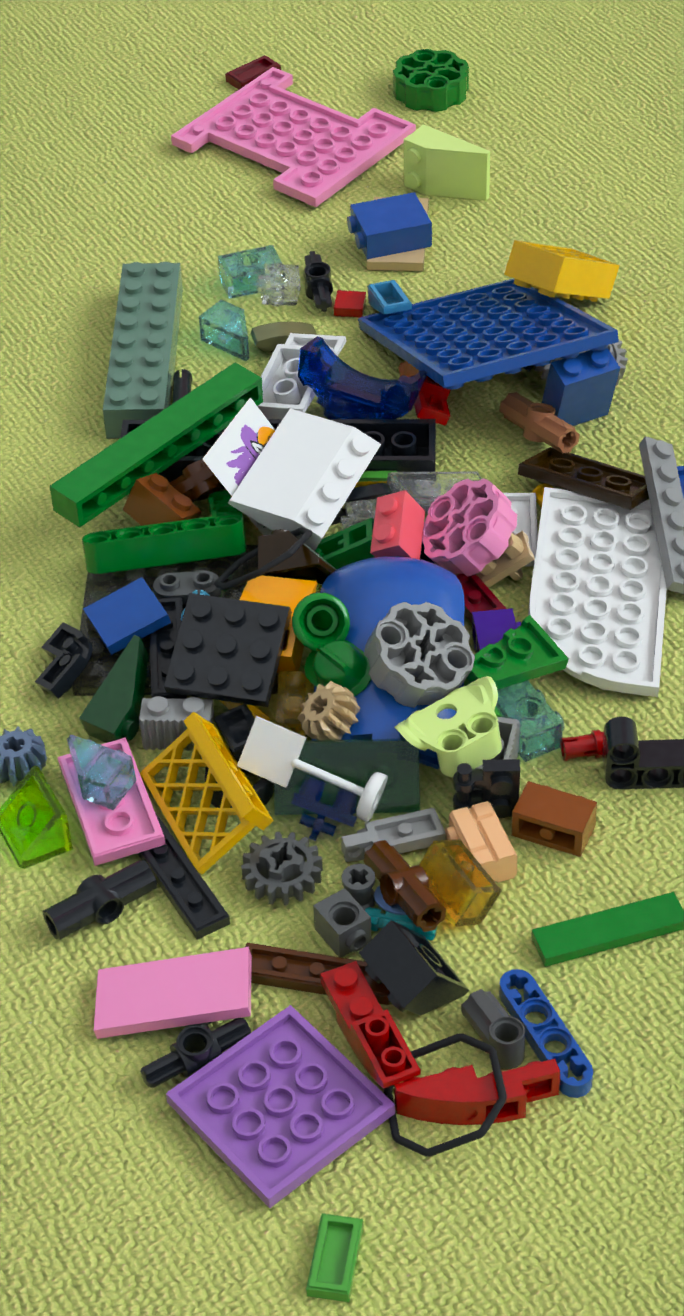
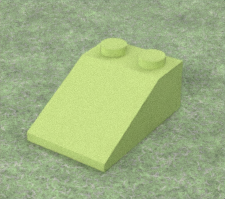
(445, 165)

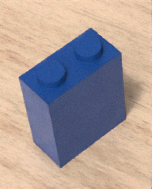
(390, 225)
(582, 386)

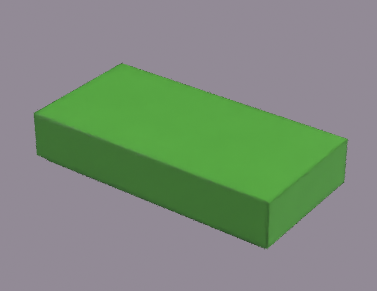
(335, 1257)

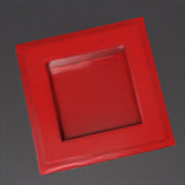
(349, 303)

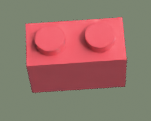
(397, 526)

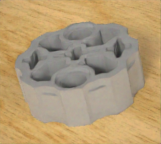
(418, 654)

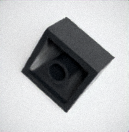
(411, 970)

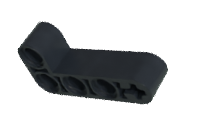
(637, 762)

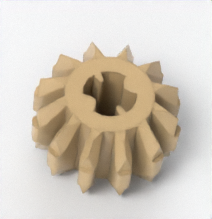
(329, 712)

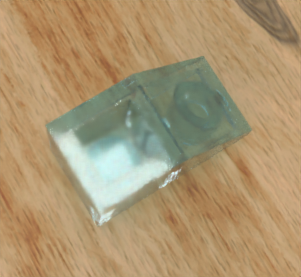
(101, 772)

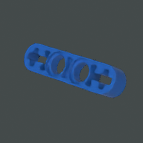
(550, 1030)

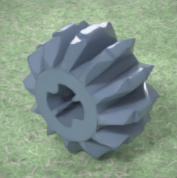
(19, 754)

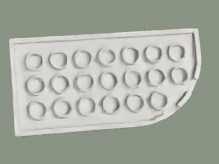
(601, 590)

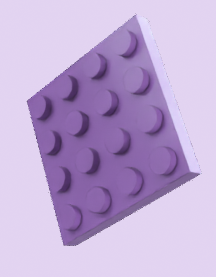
(280, 1105)

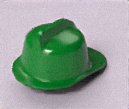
(339, 663)

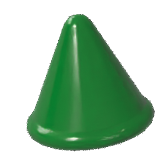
(320, 612)

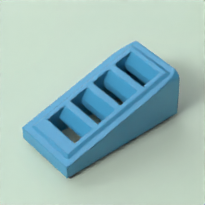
(388, 297)

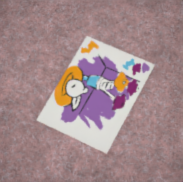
(239, 448)

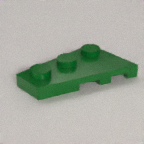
(519, 656)

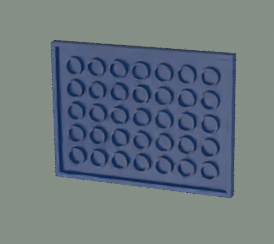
(487, 333)

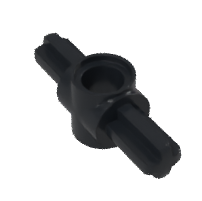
(318, 281)
(194, 1039)

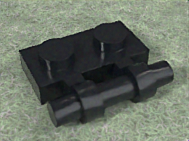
(498, 782)

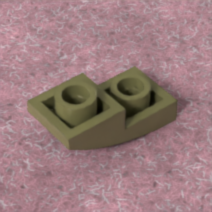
(269, 335)

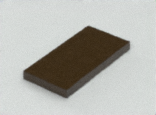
(586, 477)

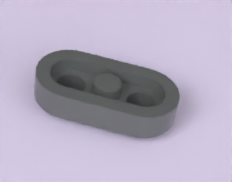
(182, 583)

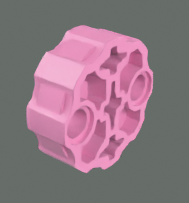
(468, 527)

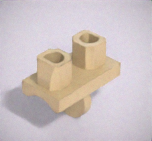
(510, 562)

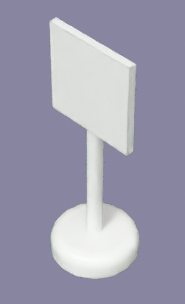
(275, 753)

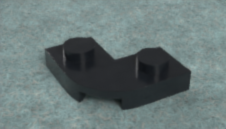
(71, 654)

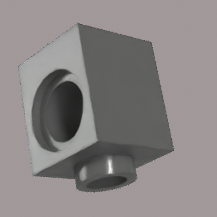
(342, 923)

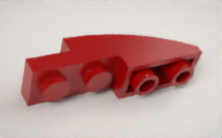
(431, 399)
(368, 1027)
(463, 1099)

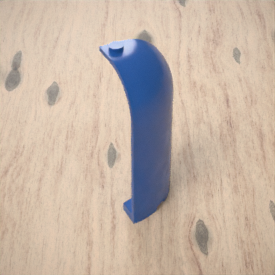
(368, 592)

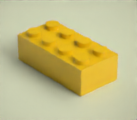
(561, 271)

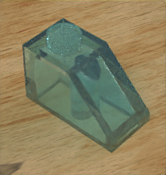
(225, 329)

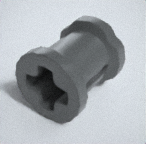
(358, 881)

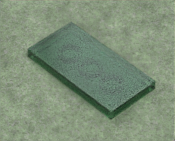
(356, 763)

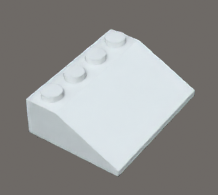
(304, 474)

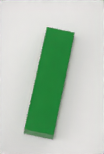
(608, 929)

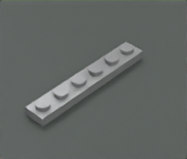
(666, 507)

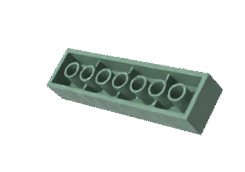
(143, 344)

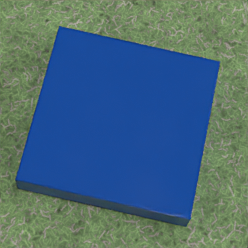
(125, 614)

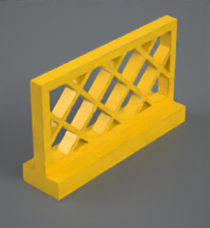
(230, 780)

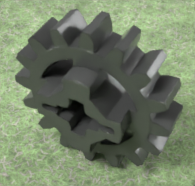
(282, 868)

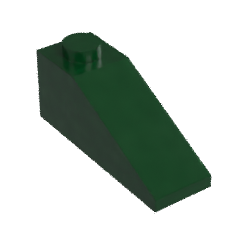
(117, 703)

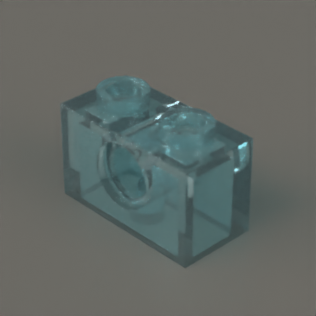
(240, 269)
(539, 724)

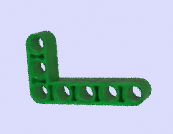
(169, 541)

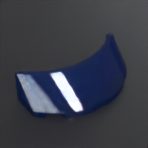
(352, 393)

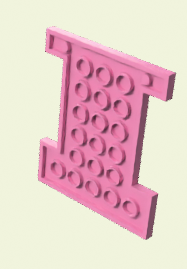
(300, 138)

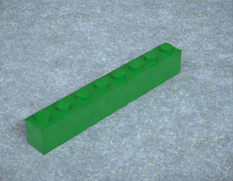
(154, 445)

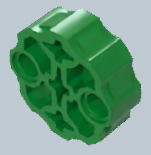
(430, 80)

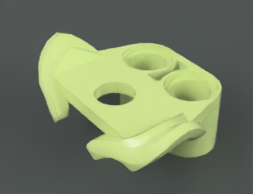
(464, 738)

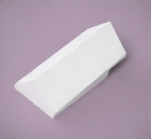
(280, 377)

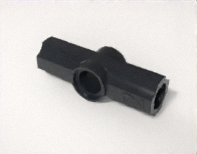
(99, 899)

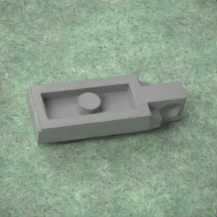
(403, 832)

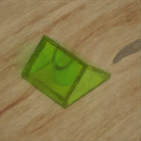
(34, 821)

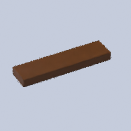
(301, 970)

